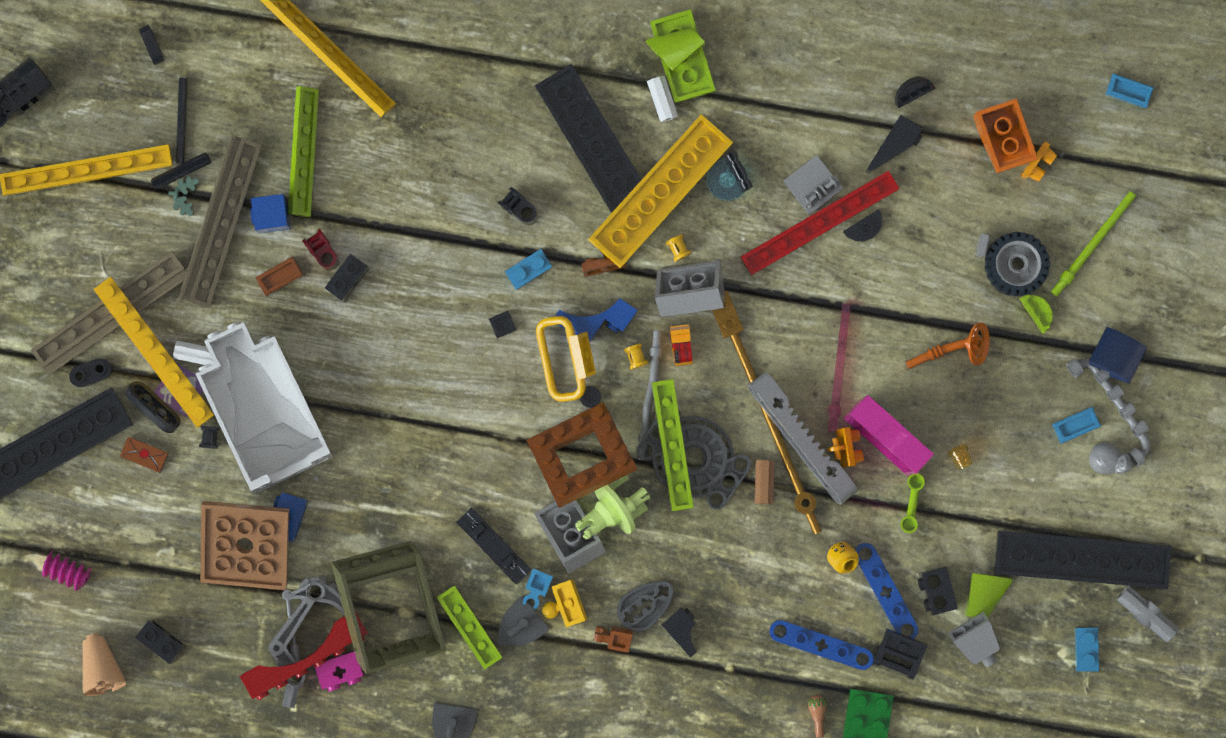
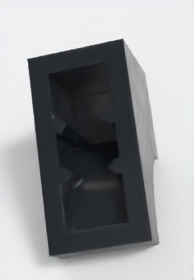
(679, 627)

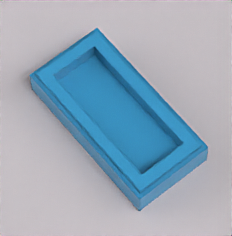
(1129, 91)
(1076, 425)

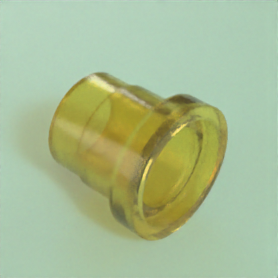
(960, 456)

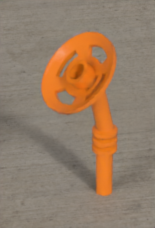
(972, 343)

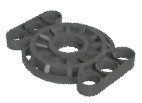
(714, 464)

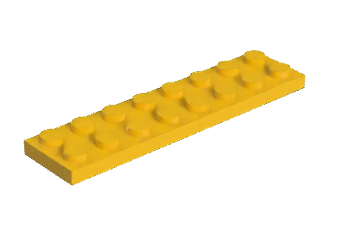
(660, 191)

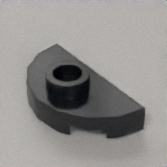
(912, 89)
(865, 228)

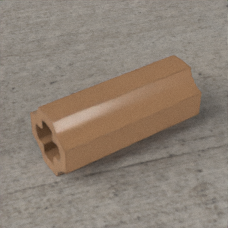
(764, 482)

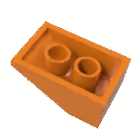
(1005, 135)

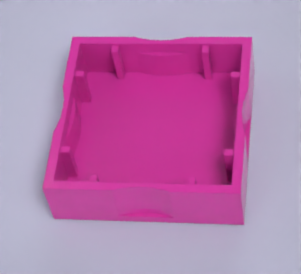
(888, 436)

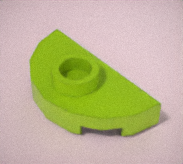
(1039, 311)

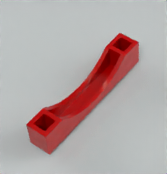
(263, 678)

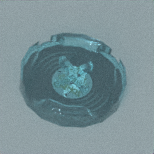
(722, 181)

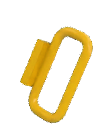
(580, 354)

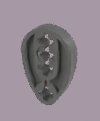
(650, 616)

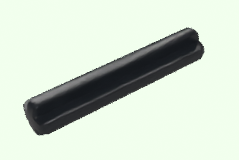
(180, 171)

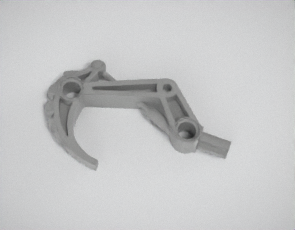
(278, 645)

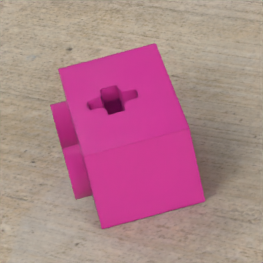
(330, 680)

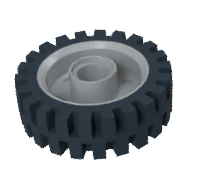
(1033, 258)

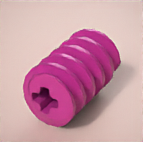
(65, 572)

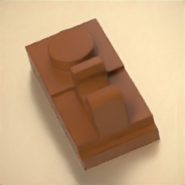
(597, 266)

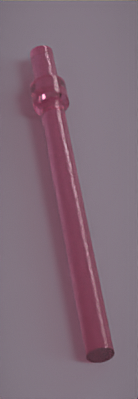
(834, 409)

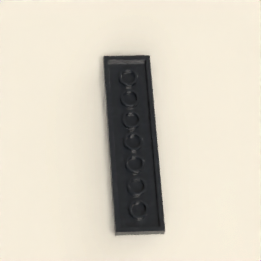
(589, 135)
(61, 440)
(1082, 559)

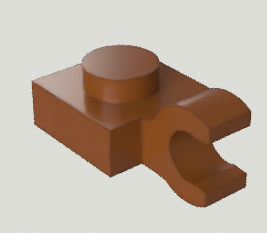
(617, 639)

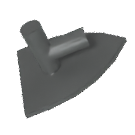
(520, 625)
(452, 721)

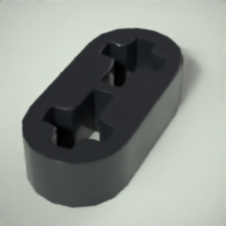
(151, 44)

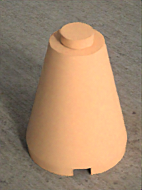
(100, 667)

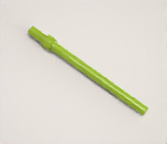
(1068, 275)

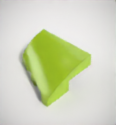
(676, 46)
(985, 593)

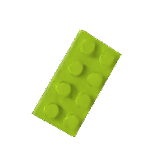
(693, 75)

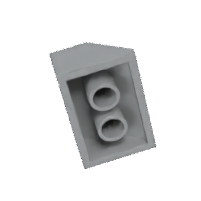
(689, 288)

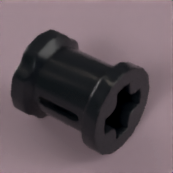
(209, 437)

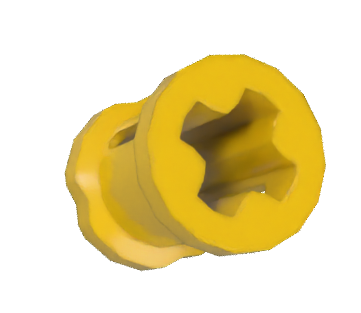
(678, 248)
(636, 356)

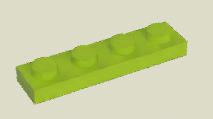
(469, 627)

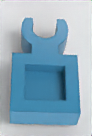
(538, 585)

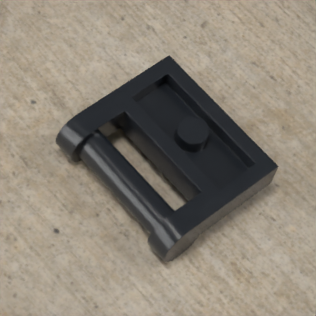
(902, 647)

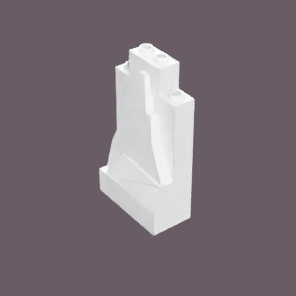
(260, 408)

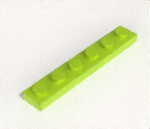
(303, 151)
(672, 445)

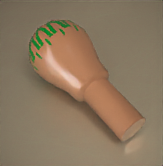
(817, 707)

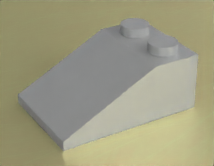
(565, 538)

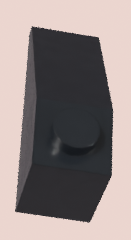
(899, 140)

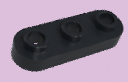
(153, 407)

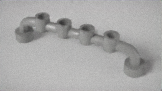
(1126, 411)

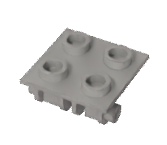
(813, 184)

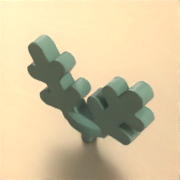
(179, 202)

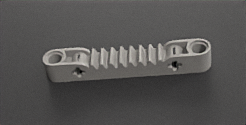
(766, 393)

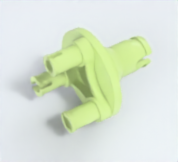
(614, 510)

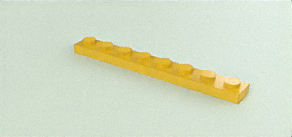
(331, 55)
(86, 170)
(154, 351)

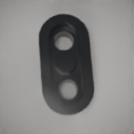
(90, 373)

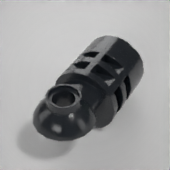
(22, 89)

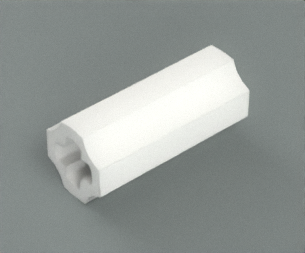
(662, 99)
(192, 353)

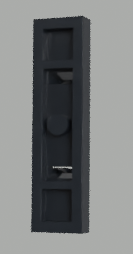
(493, 545)

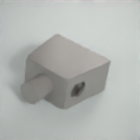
(976, 640)

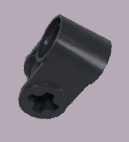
(515, 204)

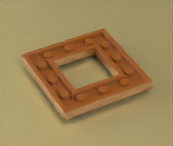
(615, 467)

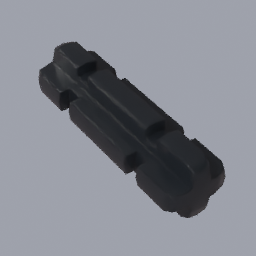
(738, 171)

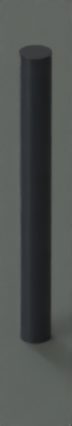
(181, 120)

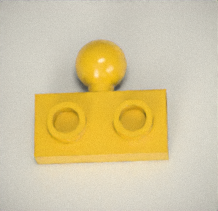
(567, 603)

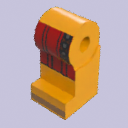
(681, 345)

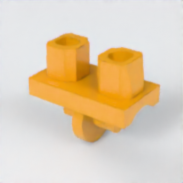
(1032, 170)
(843, 447)

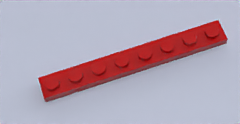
(819, 223)

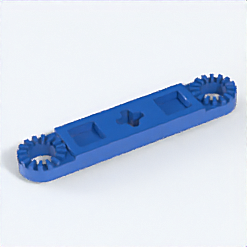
(877, 578)
(836, 649)

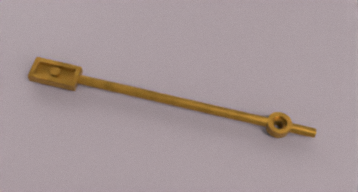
(730, 327)

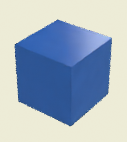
(270, 213)

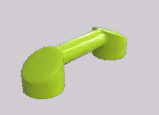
(916, 483)

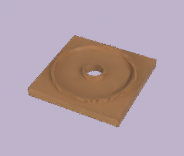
(230, 564)

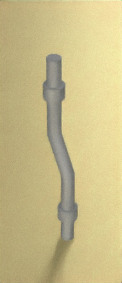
(655, 353)

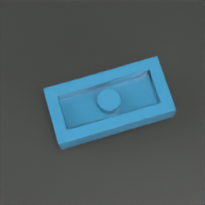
(528, 269)
(1087, 649)

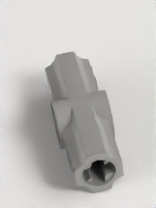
(1147, 614)

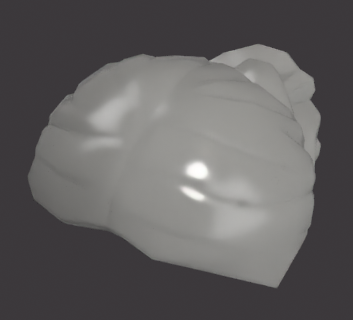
(1108, 459)

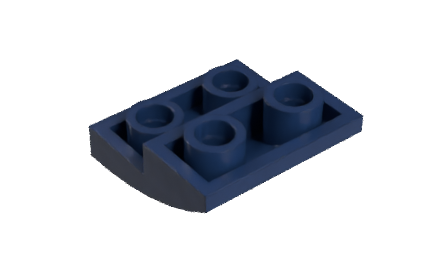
(1118, 355)

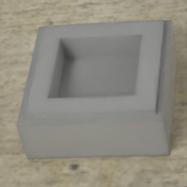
(982, 245)

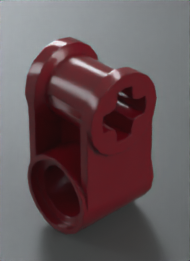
(320, 247)

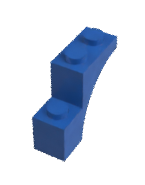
(617, 317)

